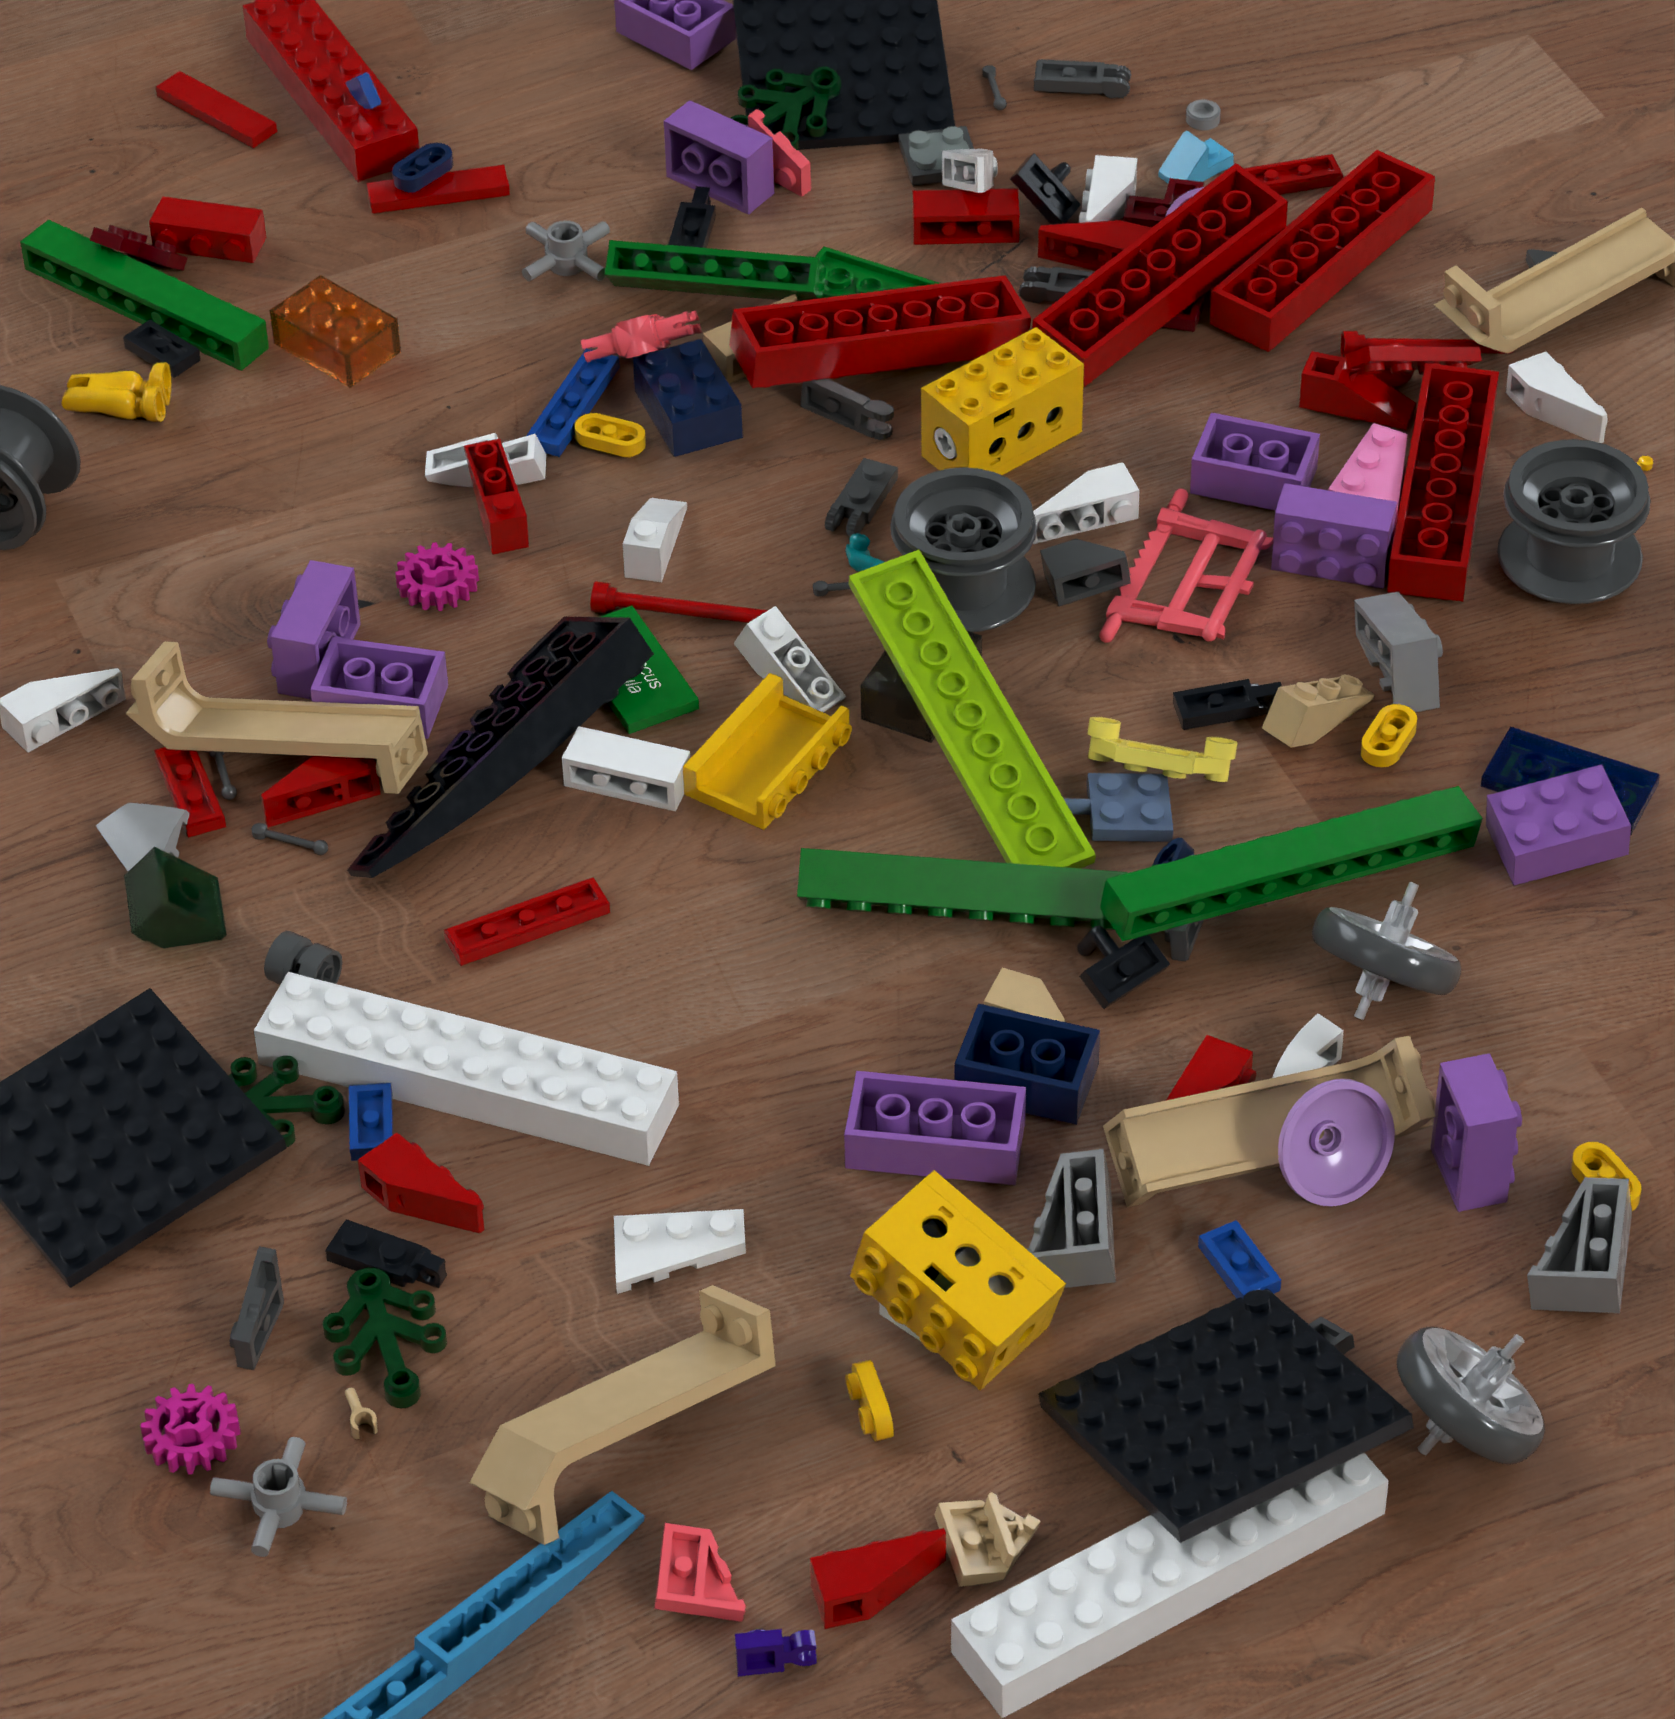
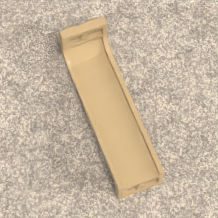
(1559, 285)
(190, 721)
(1240, 1126)
(539, 1445)

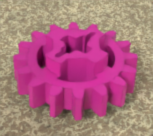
(437, 576)
(190, 1429)

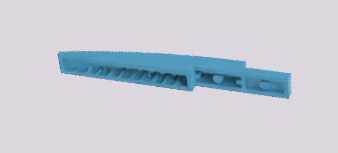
(493, 1616)

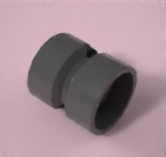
(300, 956)

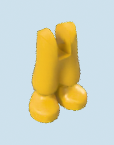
(121, 393)

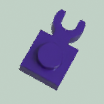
(767, 1651)

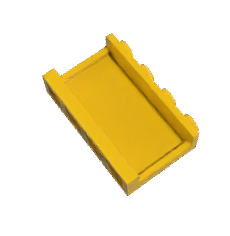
(764, 754)

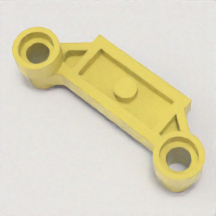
(1174, 762)

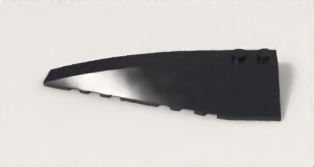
(546, 700)

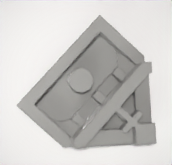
(140, 827)

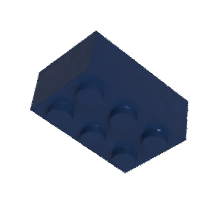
(687, 397)
(1032, 1052)

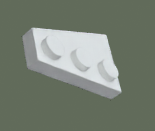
(666, 1242)

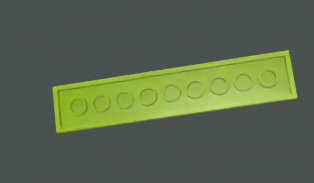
(969, 715)

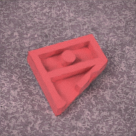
(789, 165)
(694, 1576)

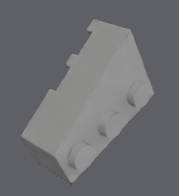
(1402, 648)
(1077, 1221)
(1588, 1253)

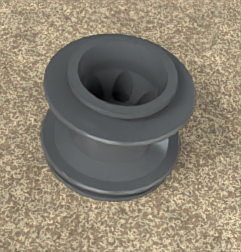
(34, 460)
(1574, 521)
(975, 540)

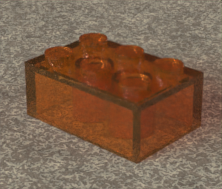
(335, 331)

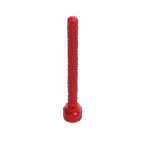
(1352, 341)
(608, 598)

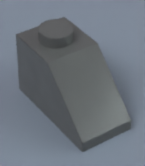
(1083, 570)

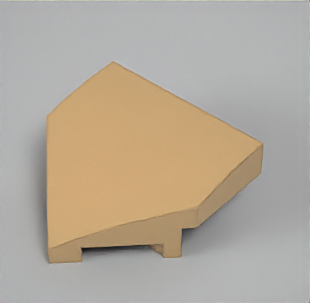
(983, 1538)

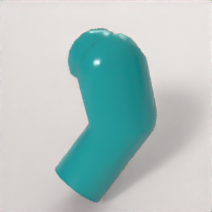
(858, 554)

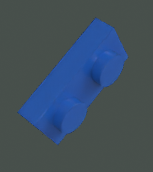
(369, 1117)
(1238, 1260)

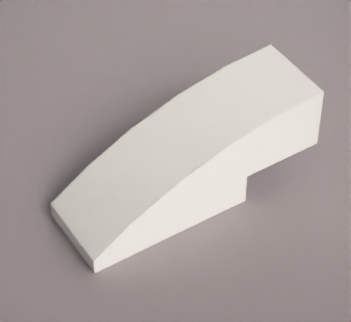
(450, 467)
(1312, 1048)

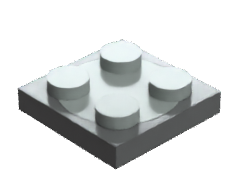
(924, 151)

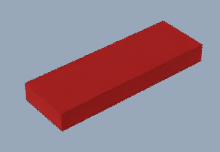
(1299, 174)
(190, 790)

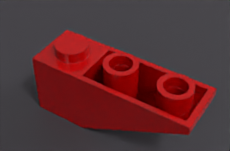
(1349, 393)
(497, 497)
(413, 1185)
(867, 1578)

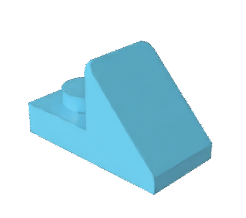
(1195, 159)

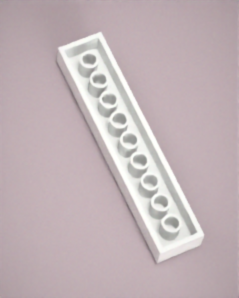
(470, 1068)
(1148, 1583)

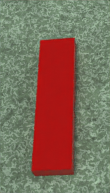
(216, 109)
(447, 189)
(526, 921)

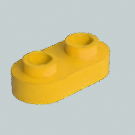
(610, 435)
(1388, 735)
(1607, 1165)
(874, 1411)

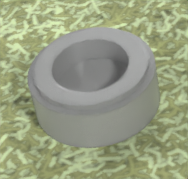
(1203, 115)

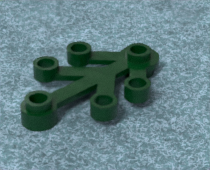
(791, 103)
(325, 1103)
(370, 1290)

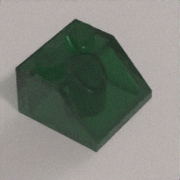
(173, 901)

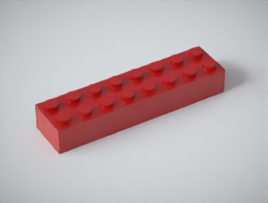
(313, 65)
(1321, 250)
(1164, 270)
(876, 331)
(1443, 482)

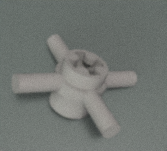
(565, 249)
(278, 1495)

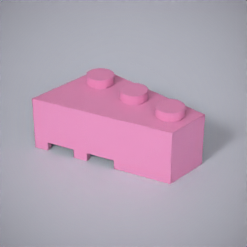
(1375, 466)

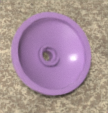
(1353, 1147)

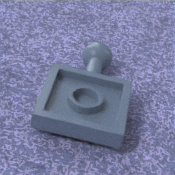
(1126, 807)

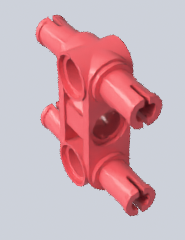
(641, 335)

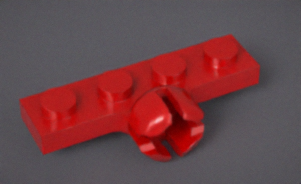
(1396, 363)

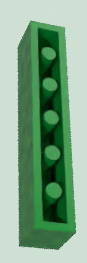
(714, 271)

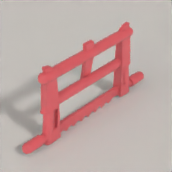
(1173, 617)

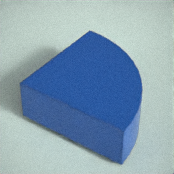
(364, 91)

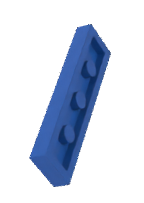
(572, 400)

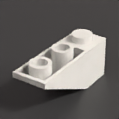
(1109, 187)
(1551, 395)
(1089, 503)
(776, 648)
(56, 705)

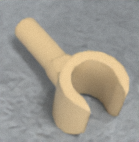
(359, 1414)

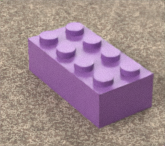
(935, 1125)

